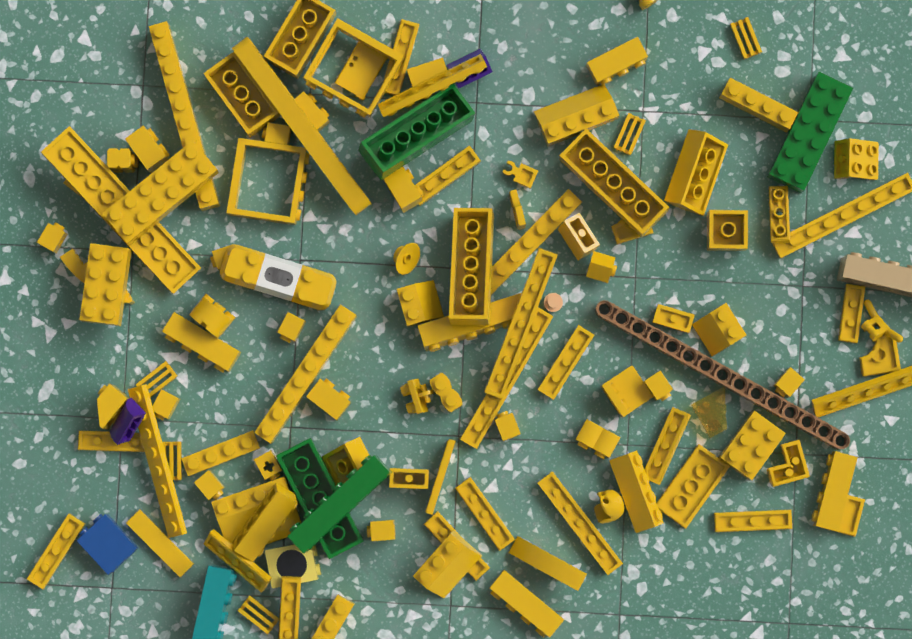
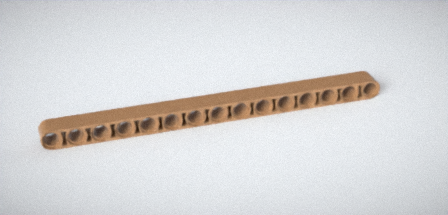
(728, 383)

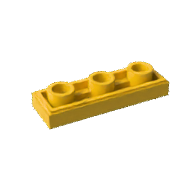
(779, 223)

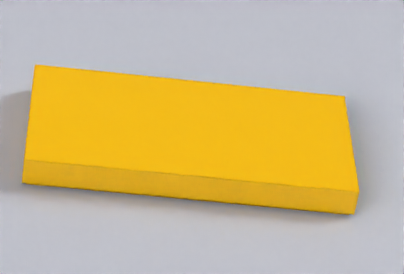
(692, 486)

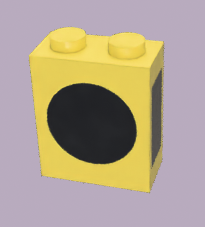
(293, 563)

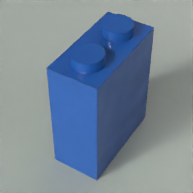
(107, 543)

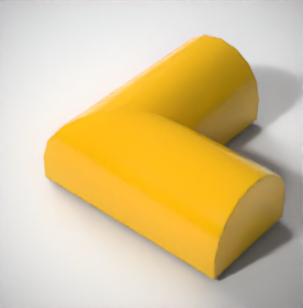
(794, 467)

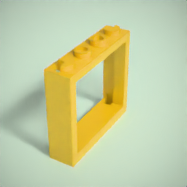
(366, 40)
(298, 195)

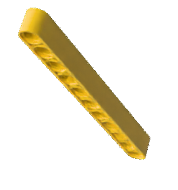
(301, 125)

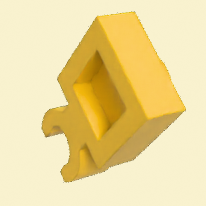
(523, 175)

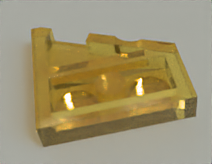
(712, 412)

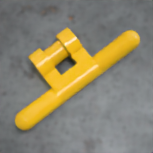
(878, 321)

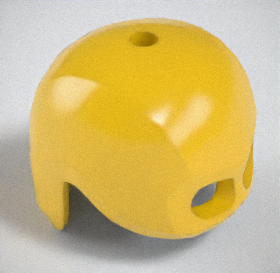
(609, 509)

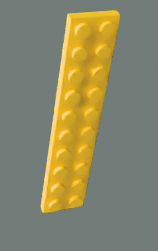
(102, 190)

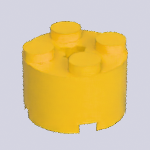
(212, 316)

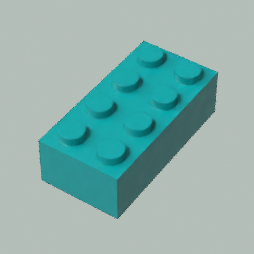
(213, 603)

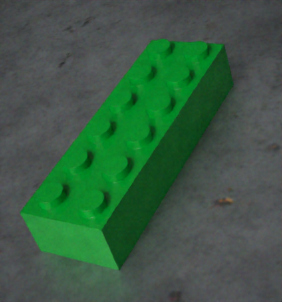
(416, 131)
(810, 132)
(311, 483)
(339, 504)

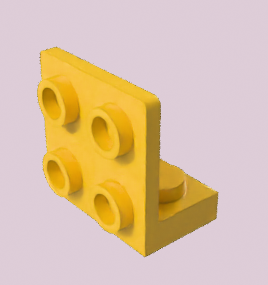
(856, 159)
(626, 391)

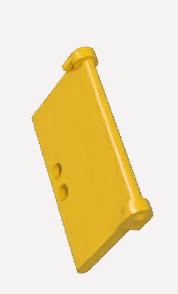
(360, 72)

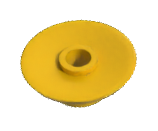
(406, 258)

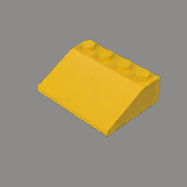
(236, 510)

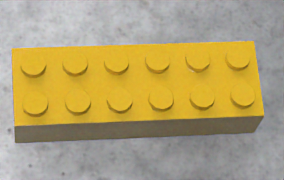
(613, 183)
(160, 193)
(471, 266)

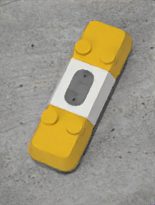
(277, 277)

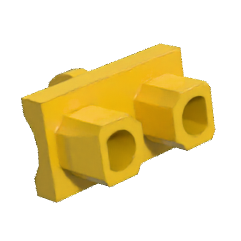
(419, 395)

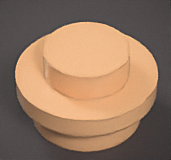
(553, 302)

